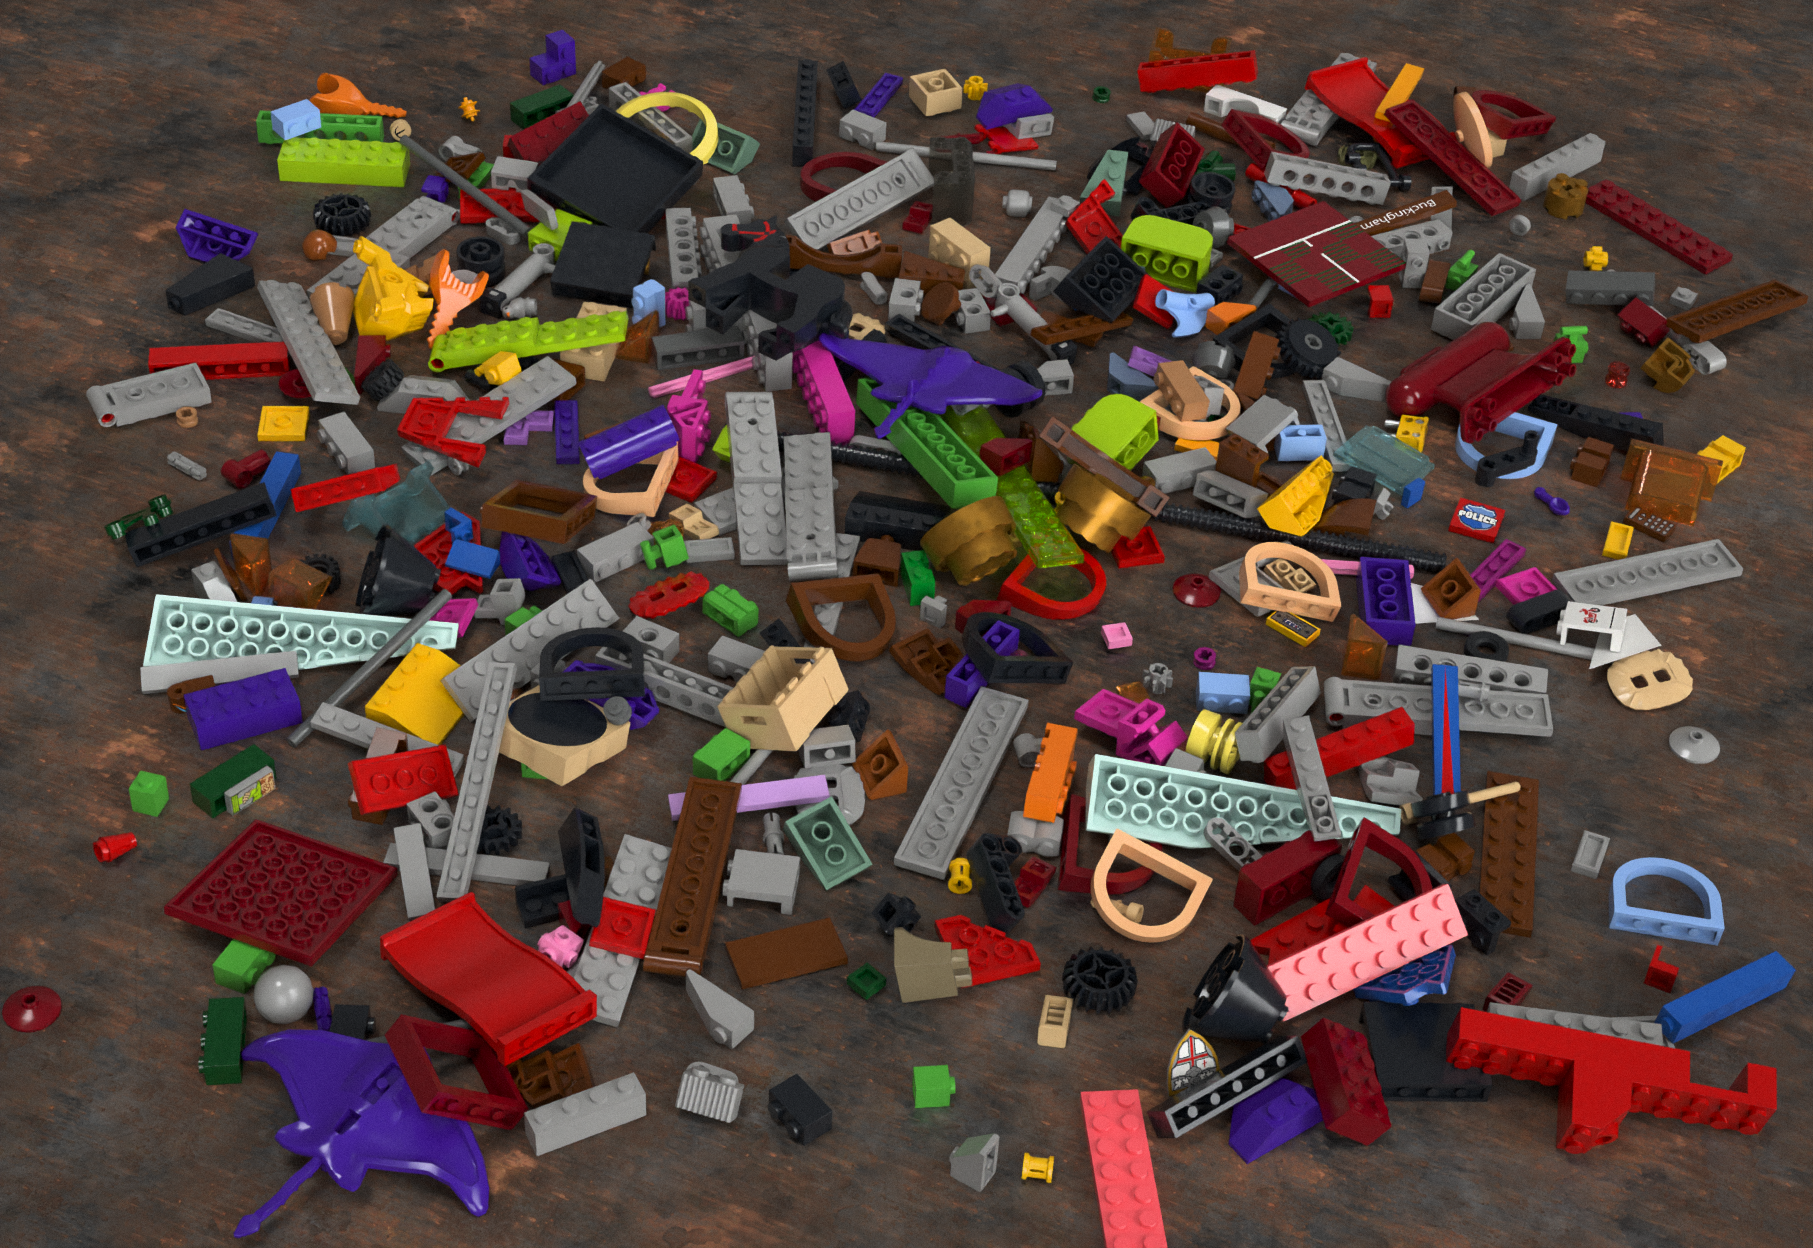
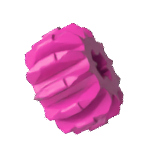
(675, 303)

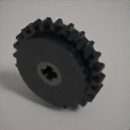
(1306, 347)

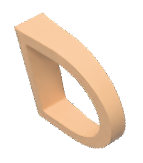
(1195, 430)
(637, 502)
(1255, 594)
(1162, 864)

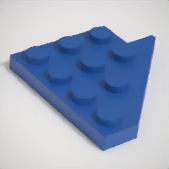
(1413, 980)

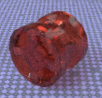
(1617, 374)

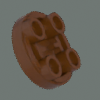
(940, 303)

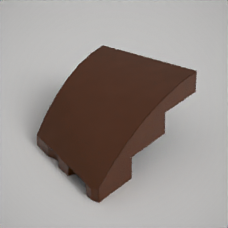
(1349, 516)
(927, 659)
(552, 1076)

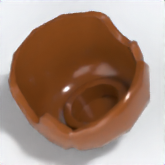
(318, 244)

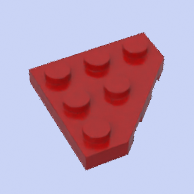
(989, 950)

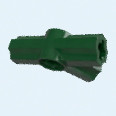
(1214, 163)

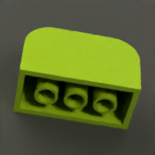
(1169, 250)
(1119, 429)

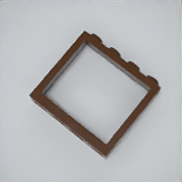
(577, 508)

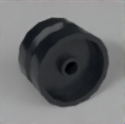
(1212, 189)
(481, 255)
(1028, 373)
(1443, 814)

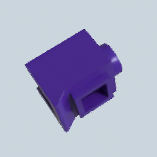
(436, 188)

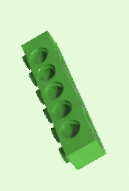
(330, 125)

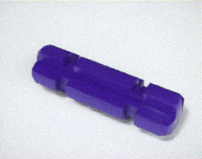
(322, 1008)

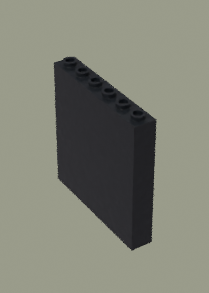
(615, 173)

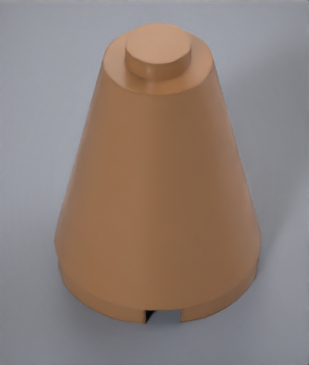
(334, 310)

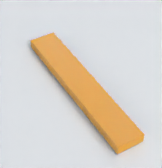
(1401, 89)

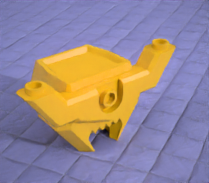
(388, 296)

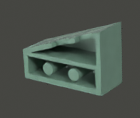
(1113, 169)

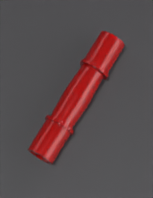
(1301, 199)

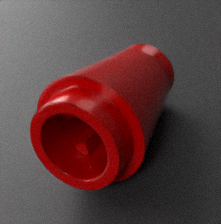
(113, 846)

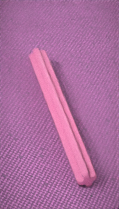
(708, 375)

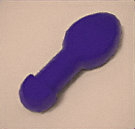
(1556, 504)

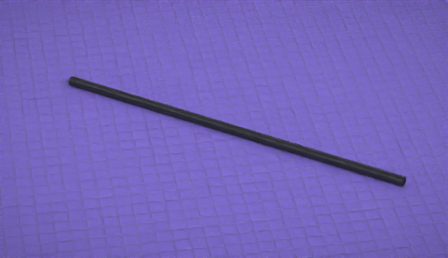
(1182, 515)

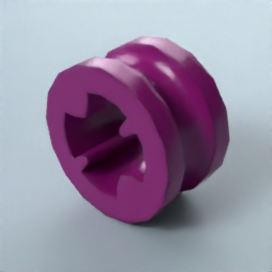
(1204, 652)

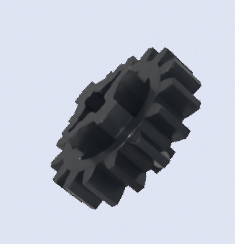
(495, 830)

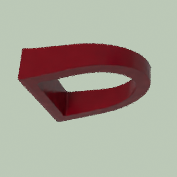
(1531, 121)
(1245, 128)
(854, 160)
(1379, 840)
(1079, 879)

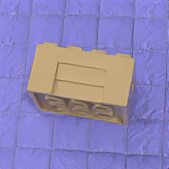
(783, 700)

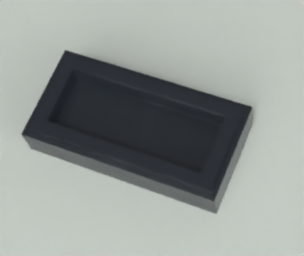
(569, 570)

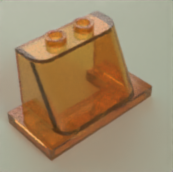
(1669, 480)

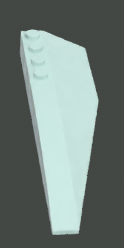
(216, 629)
(1177, 804)

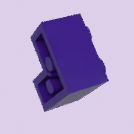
(557, 61)

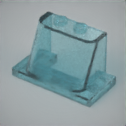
(408, 508)

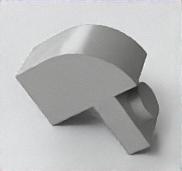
(1047, 282)
(503, 600)

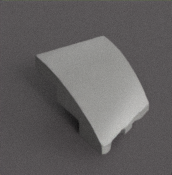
(1389, 781)

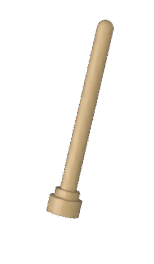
(1407, 815)

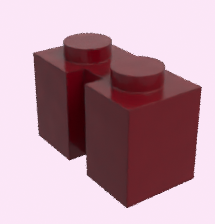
(1643, 322)

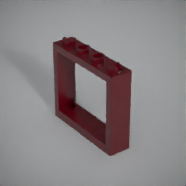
(499, 1108)

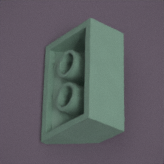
(733, 148)

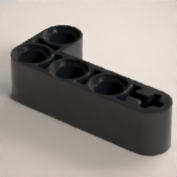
(1182, 213)
(990, 866)

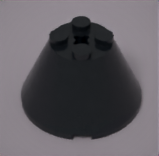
(395, 577)
(1237, 997)

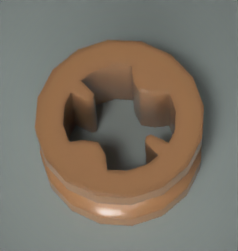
(186, 417)

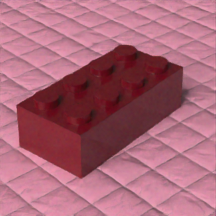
(544, 137)
(1172, 165)
(1281, 877)
(1345, 1081)

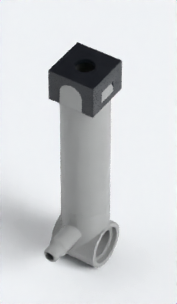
(516, 282)
(1011, 303)

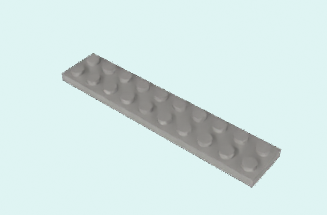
(308, 343)
(961, 783)

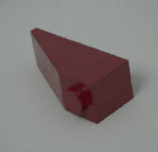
(370, 353)

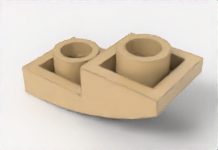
(1288, 577)

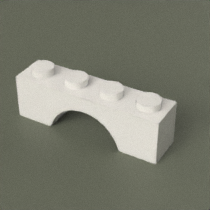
(1222, 99)

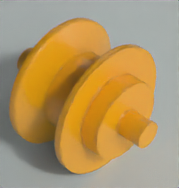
(469, 109)

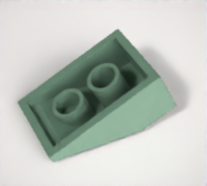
(826, 844)

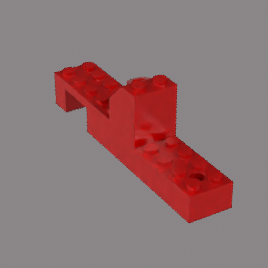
(1607, 1077)

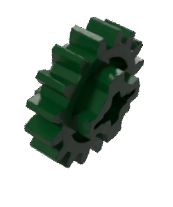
(1337, 326)

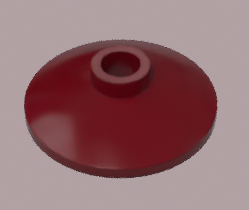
(293, 385)
(1196, 590)
(31, 1009)

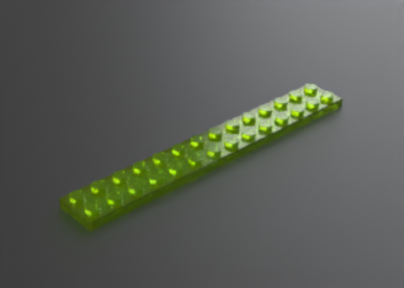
(1036, 521)

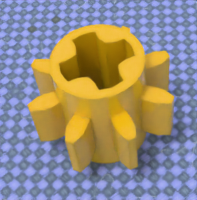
(975, 87)
(1595, 259)

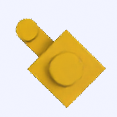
(499, 368)

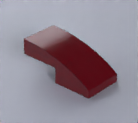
(918, 217)
(1033, 880)

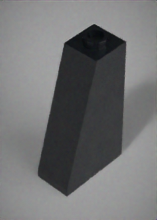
(210, 284)

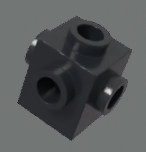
(895, 913)

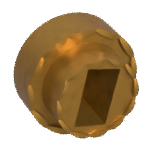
(1099, 509)
(972, 540)

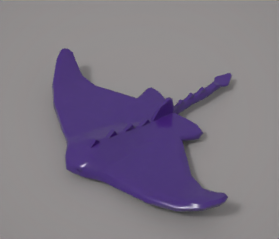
(928, 377)
(359, 1117)

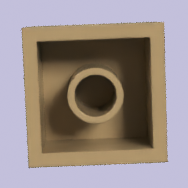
(935, 92)

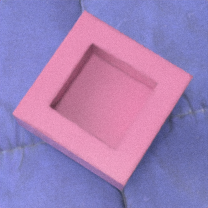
(1116, 635)

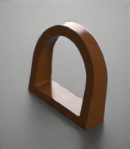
(825, 591)

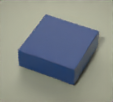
(1412, 492)

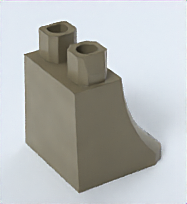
(928, 967)

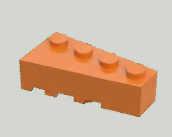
(1052, 774)

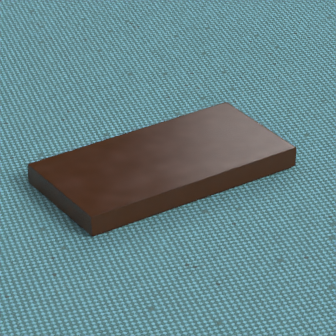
(786, 953)

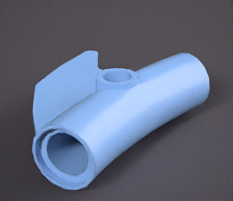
(1187, 309)

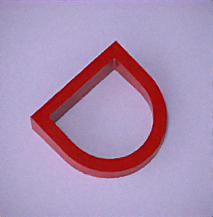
(345, 487)
(1037, 605)

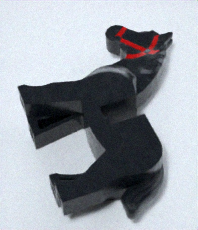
(761, 282)

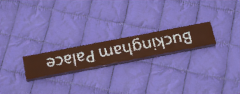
(1408, 213)

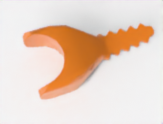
(343, 97)
(450, 294)

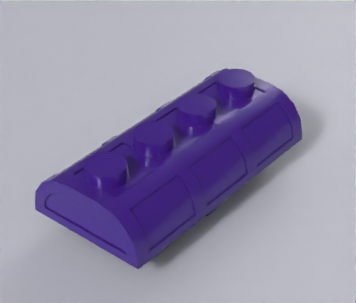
(629, 442)

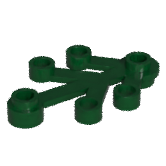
(158, 504)

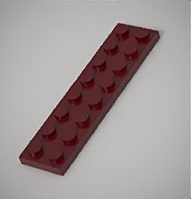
(1452, 157)
(1657, 227)

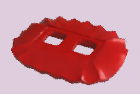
(646, 602)

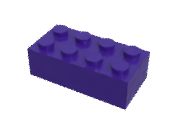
(1386, 598)
(243, 708)

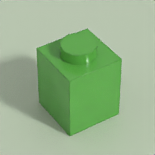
(149, 793)
(932, 1086)

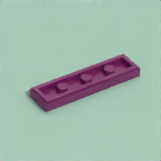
(1497, 565)

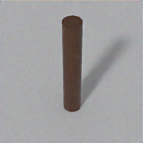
(1213, 128)

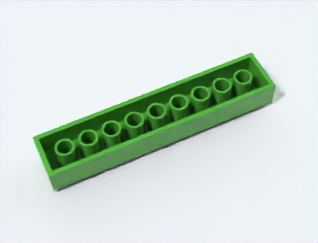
(932, 450)

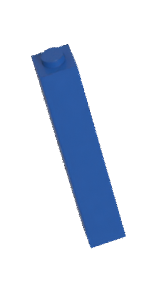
(279, 480)
(1724, 997)

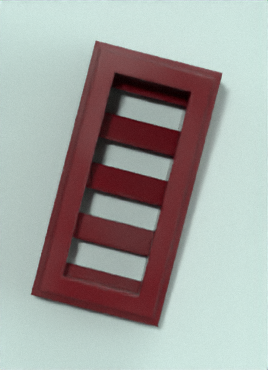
(1505, 994)

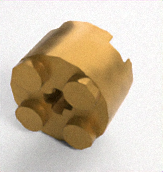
(1565, 196)

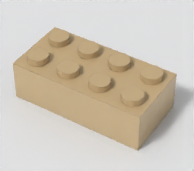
(597, 358)

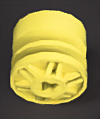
(1212, 740)

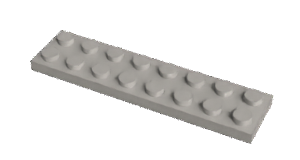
(526, 394)
(1649, 574)
(577, 610)
(635, 880)

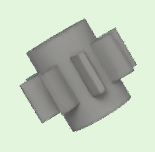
(1157, 678)

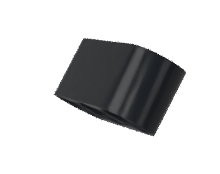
(1538, 611)

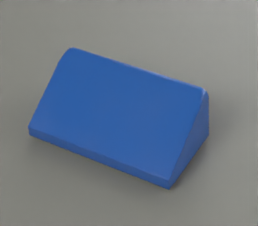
(473, 558)

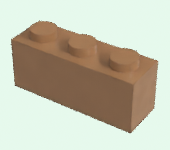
(1181, 391)

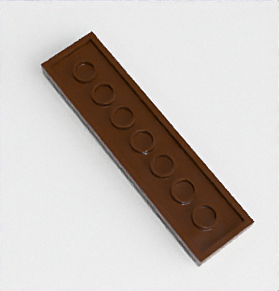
(1736, 311)
(1510, 851)

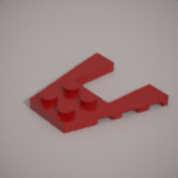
(431, 418)

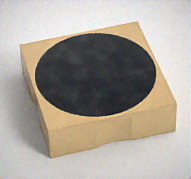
(560, 736)

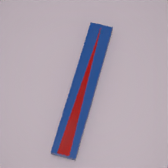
(1445, 729)

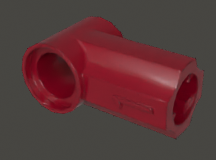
(241, 472)

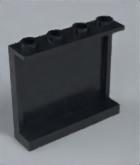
(601, 263)
(1411, 1053)

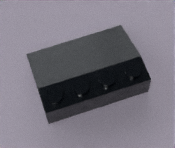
(1102, 282)
(902, 519)

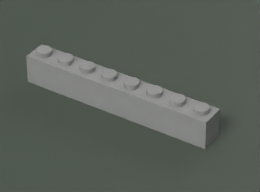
(1032, 247)

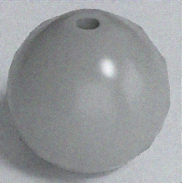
(283, 994)

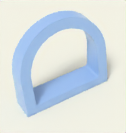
(1515, 426)
(1663, 924)

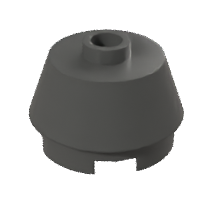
(1217, 223)
(1214, 359)

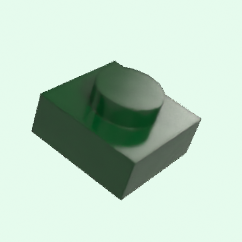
(866, 981)

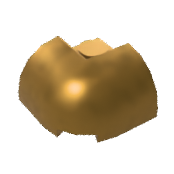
(1669, 367)

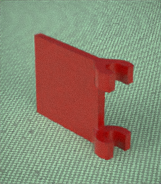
(1004, 141)

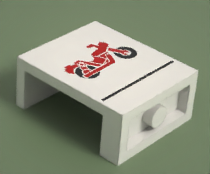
(1593, 618)

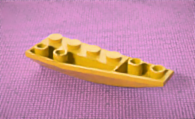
(1300, 500)

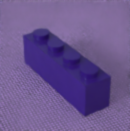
(965, 679)

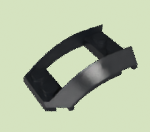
(1136, 150)

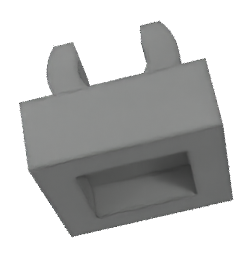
(1382, 505)
(933, 611)

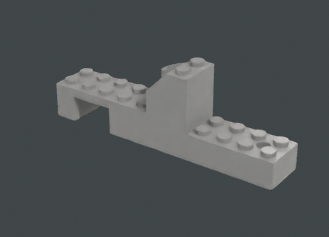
(771, 373)

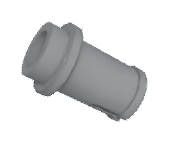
(1473, 690)

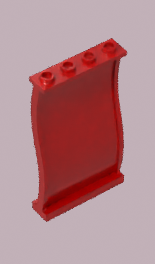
(1355, 95)
(488, 978)

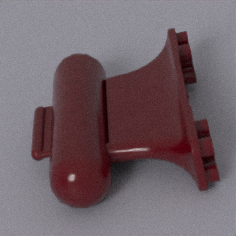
(1479, 378)

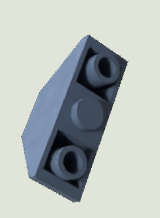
(1272, 200)
(1127, 380)

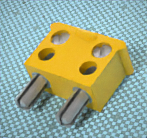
(1410, 430)

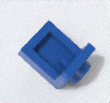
(458, 525)

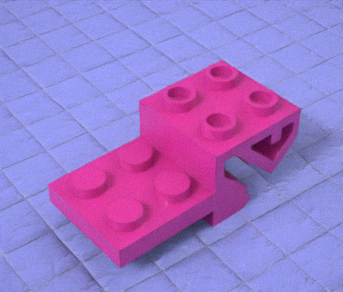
(691, 418)
(1133, 727)

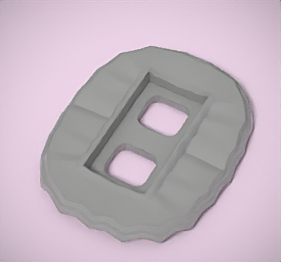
(848, 789)

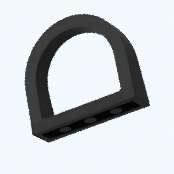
(1265, 317)
(1047, 666)
(591, 683)

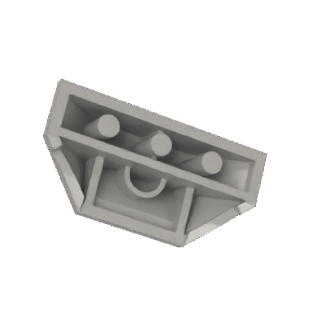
(419, 387)

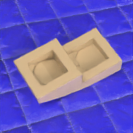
(693, 523)

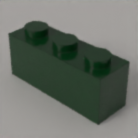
(539, 106)
(209, 789)
(223, 1041)

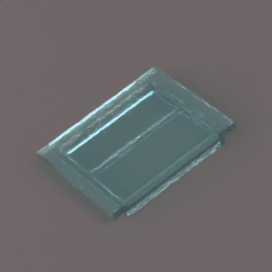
(1385, 456)

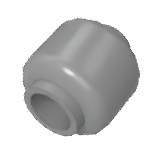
(1017, 203)

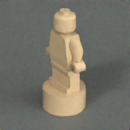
(1132, 912)

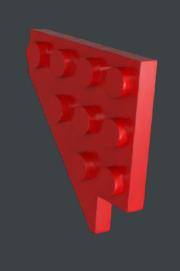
(437, 548)
(1295, 933)

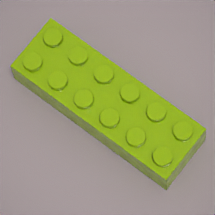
(343, 162)

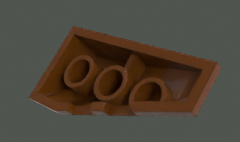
(1045, 460)

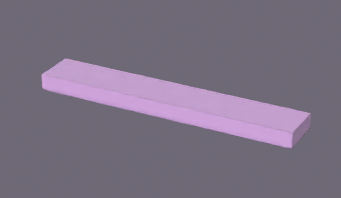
(769, 794)

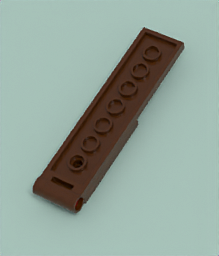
(693, 878)

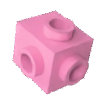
(561, 946)

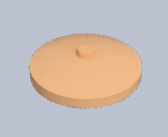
(1471, 128)

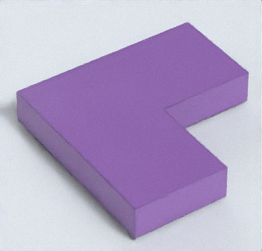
(535, 421)

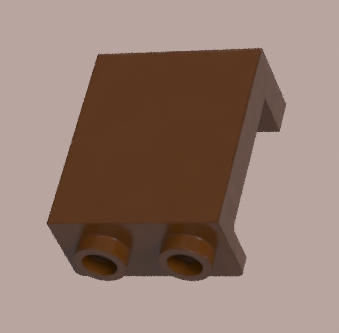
(1240, 459)

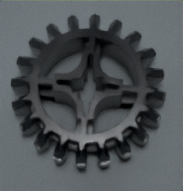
(342, 214)
(1099, 980)

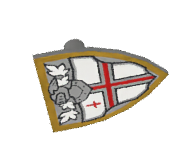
(1190, 1062)

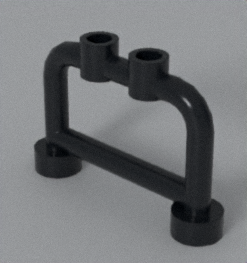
(1353, 158)

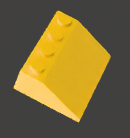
(415, 697)

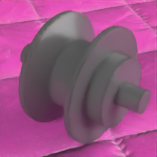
(617, 710)

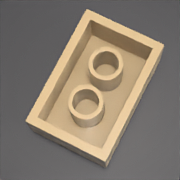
(957, 247)

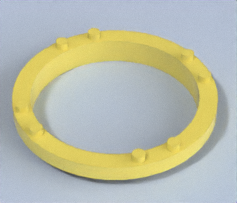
(672, 99)

